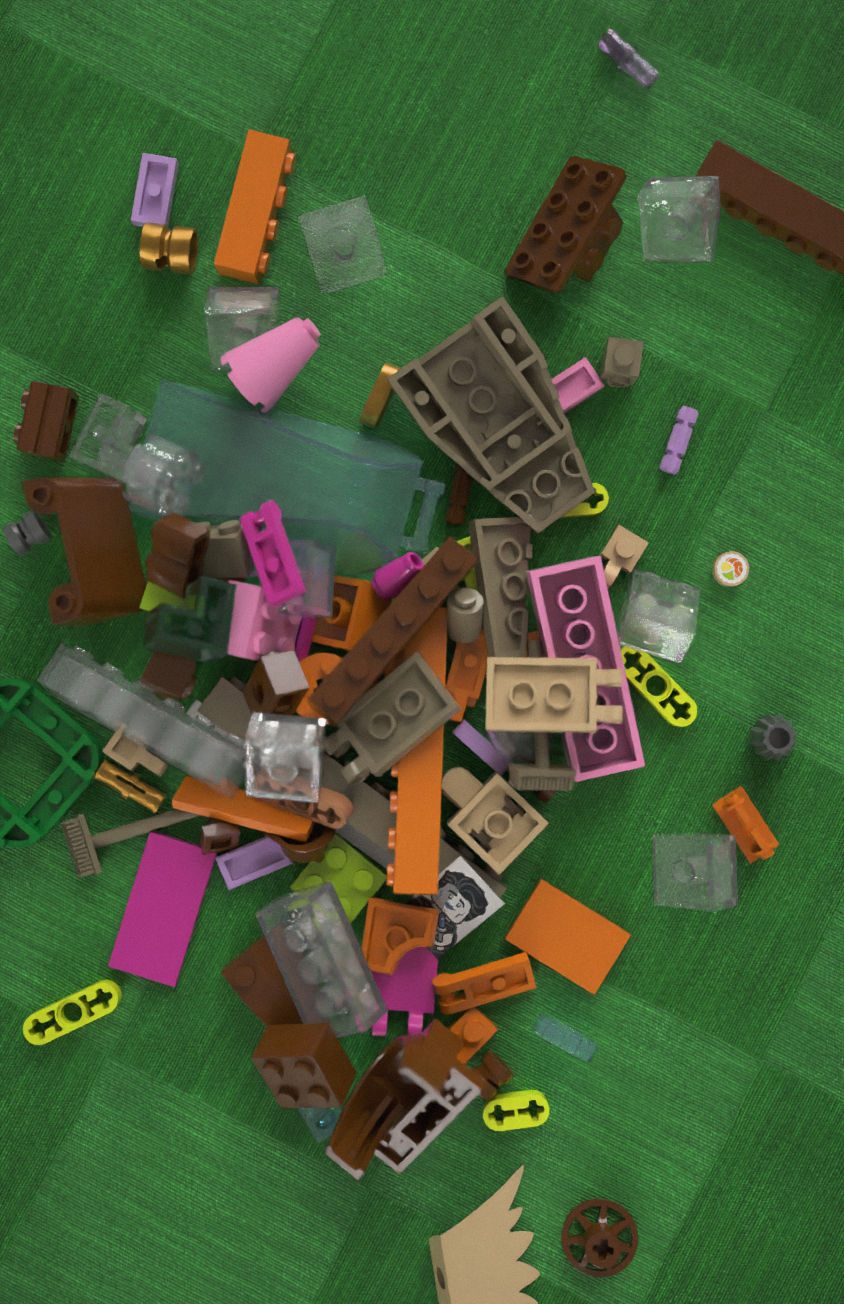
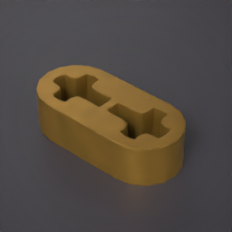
(378, 398)

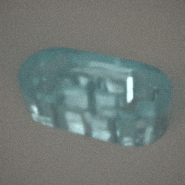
(565, 1037)

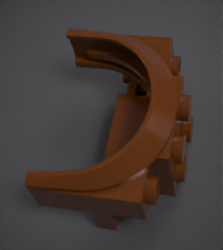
(411, 1079)

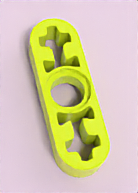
(680, 698)
(46, 1014)

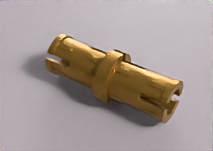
(109, 774)

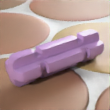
(679, 440)

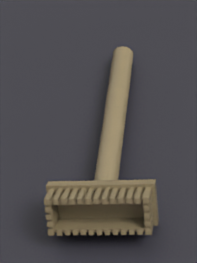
(541, 774)
(83, 845)

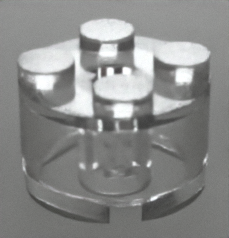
(161, 476)

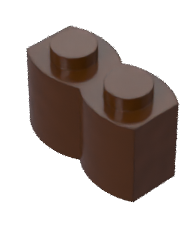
(176, 553)

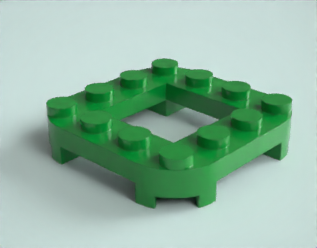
(69, 781)

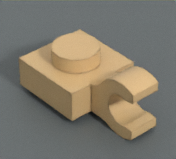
(621, 553)
(131, 755)

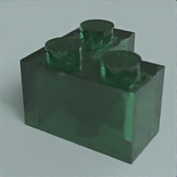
(198, 629)

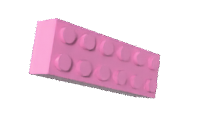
(578, 622)

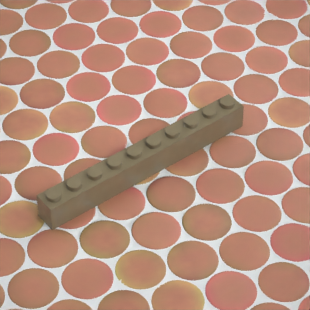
(370, 802)

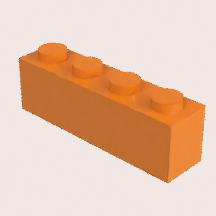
(254, 207)

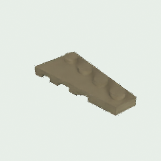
(502, 581)

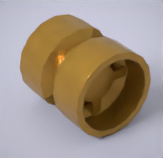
(169, 248)

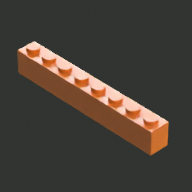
(419, 784)

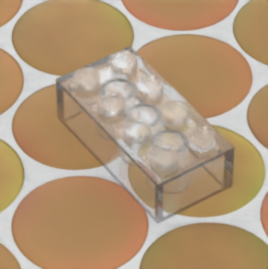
(322, 960)

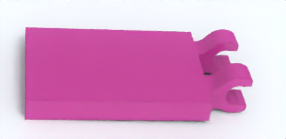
(408, 989)

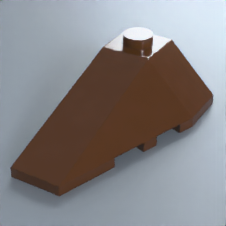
(261, 984)

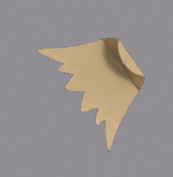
(480, 1254)

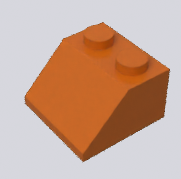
(353, 613)

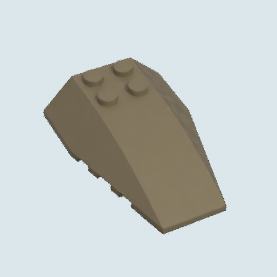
(498, 415)

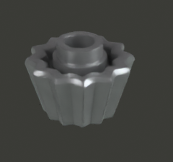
(773, 737)

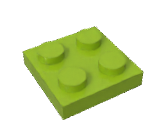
(350, 872)

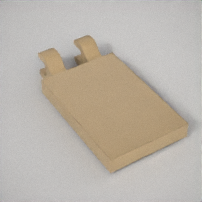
(548, 694)

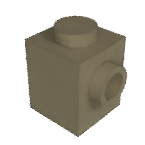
(621, 362)

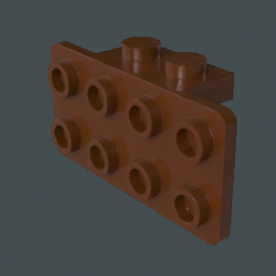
(571, 227)

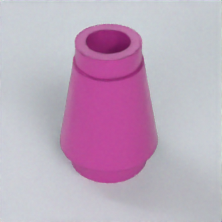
(396, 575)

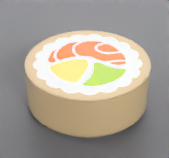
(730, 569)

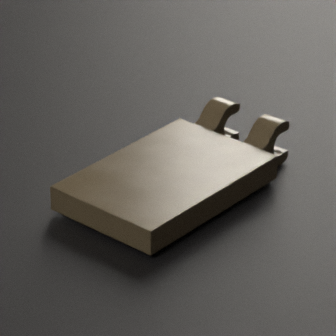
(392, 719)

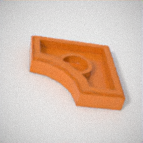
(395, 929)

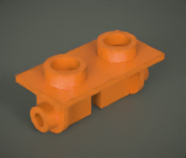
(747, 824)

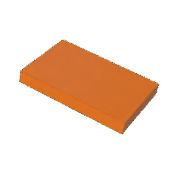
(567, 936)

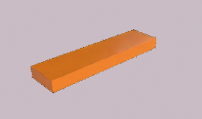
(241, 810)

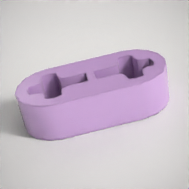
(481, 747)

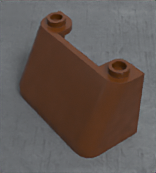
(98, 549)

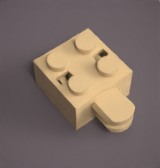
(490, 816)

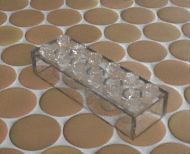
(145, 719)

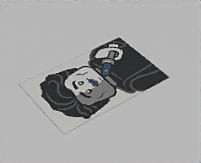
(462, 904)

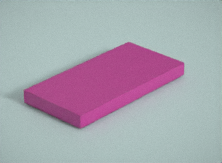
(162, 909)

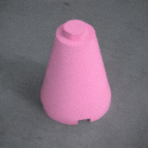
(272, 361)

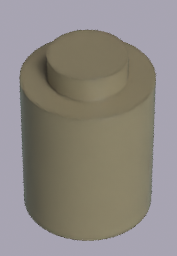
(464, 615)

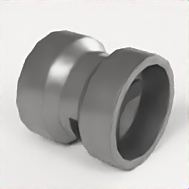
(26, 533)

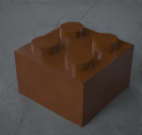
(304, 1065)

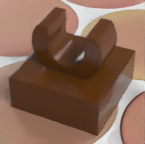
(218, 836)

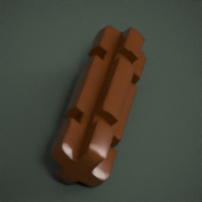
(458, 497)

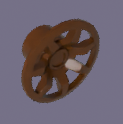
(600, 1239)

